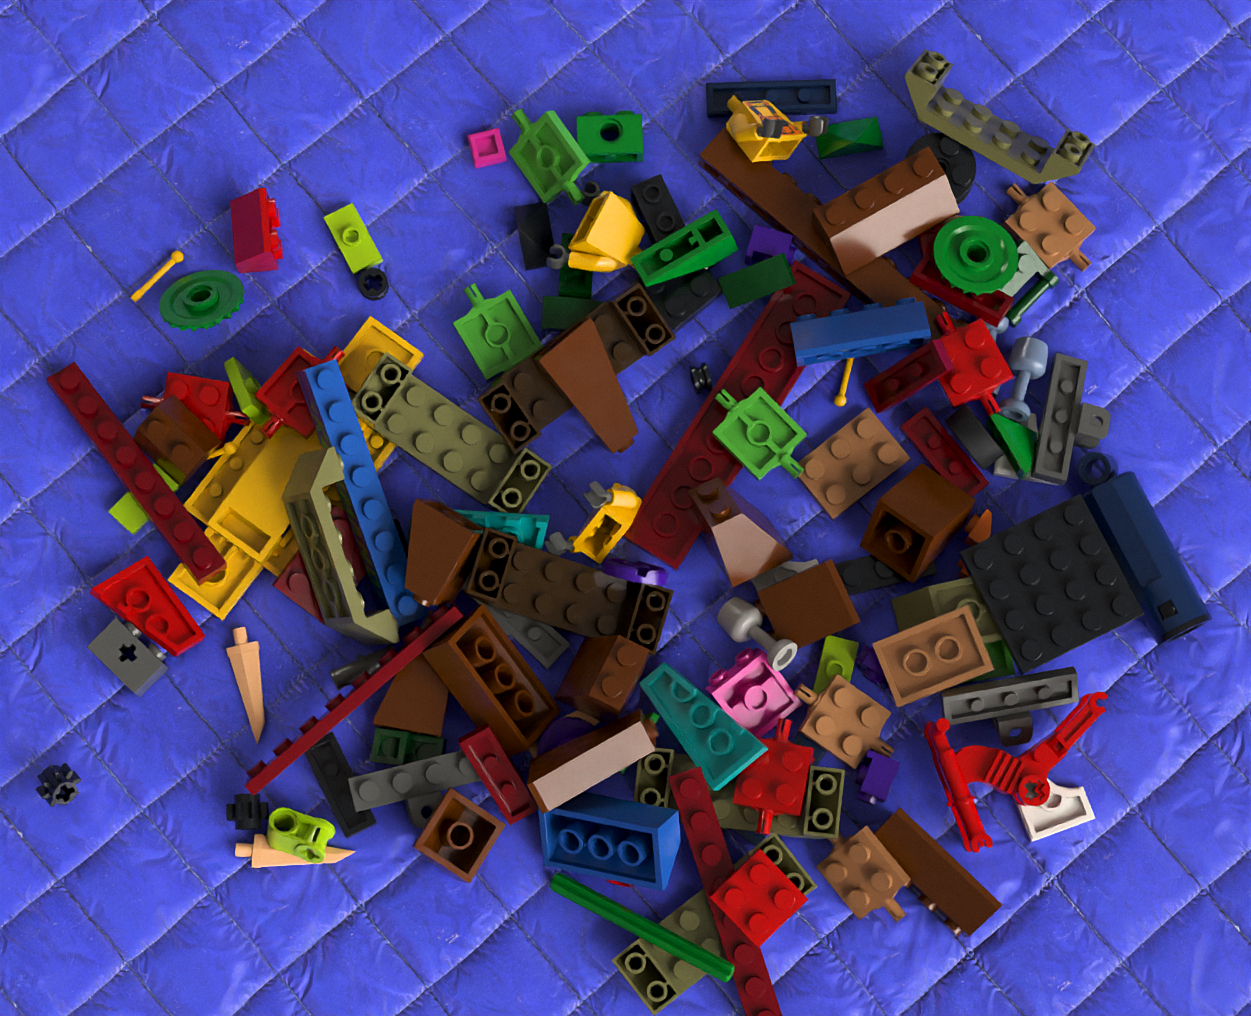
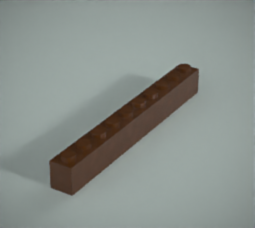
(790, 211)

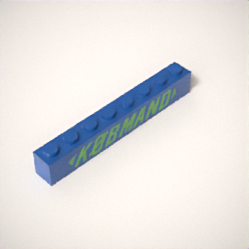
(360, 490)

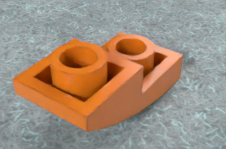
(979, 530)

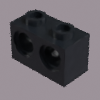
(656, 208)

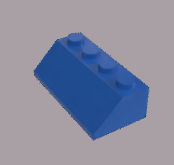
(860, 333)
(612, 839)

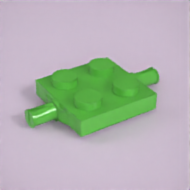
(548, 156)
(496, 332)
(759, 434)

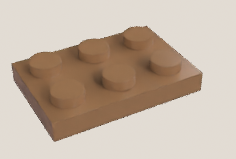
(851, 464)
(933, 656)

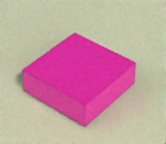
(486, 148)

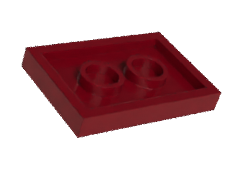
(294, 579)

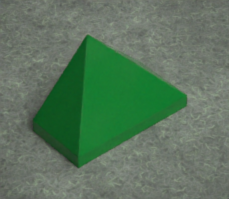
(850, 138)
(1015, 442)

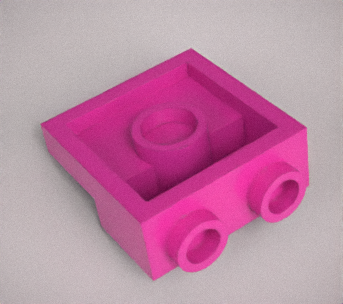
(753, 692)

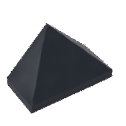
(534, 234)

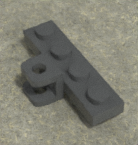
(1065, 421)
(536, 638)
(1010, 701)
(414, 782)

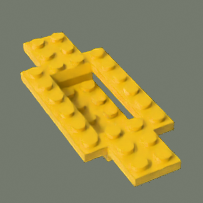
(244, 490)

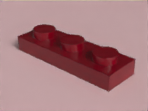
(988, 307)
(908, 376)
(943, 452)
(498, 773)

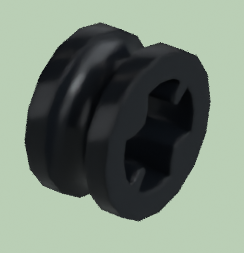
(374, 274)
(700, 378)

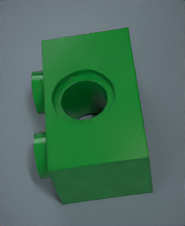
(624, 149)

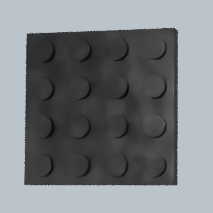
(1051, 584)

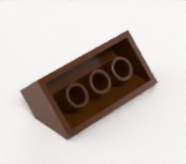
(885, 211)
(492, 680)
(937, 875)

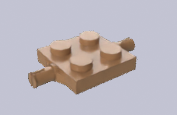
(1050, 225)
(844, 721)
(864, 874)

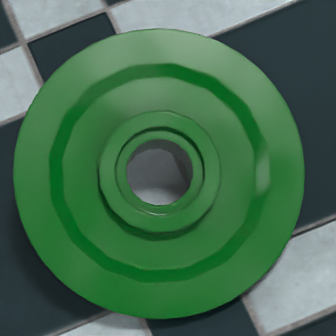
(977, 239)
(201, 300)

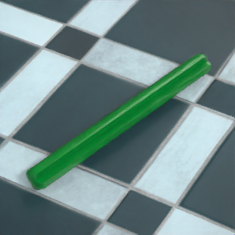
(642, 927)

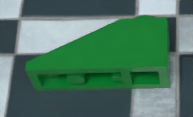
(686, 250)

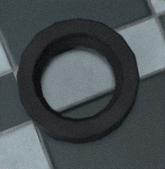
(974, 436)

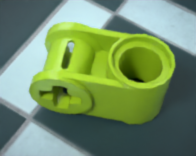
(301, 834)

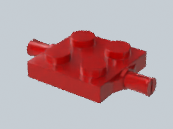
(976, 364)
(284, 396)
(206, 398)
(776, 779)

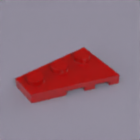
(151, 605)

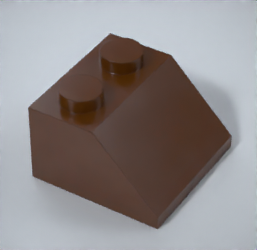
(176, 440)
(458, 836)

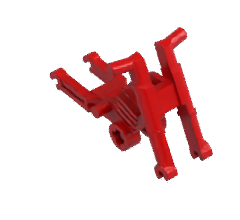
(1001, 770)

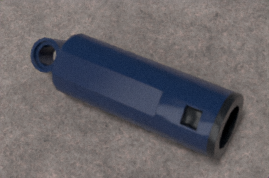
(1143, 551)

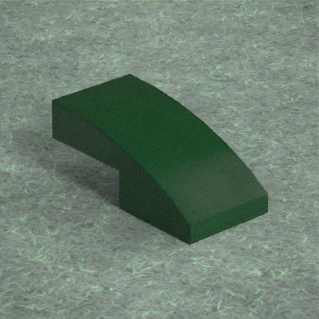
(757, 280)
(572, 281)
(562, 312)
(402, 747)

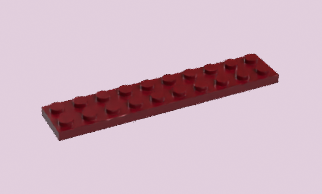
(766, 359)

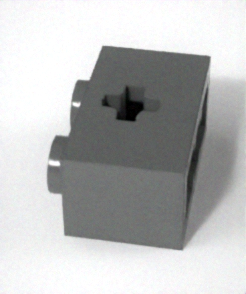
(110, 649)

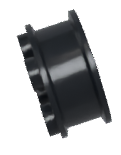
(954, 159)

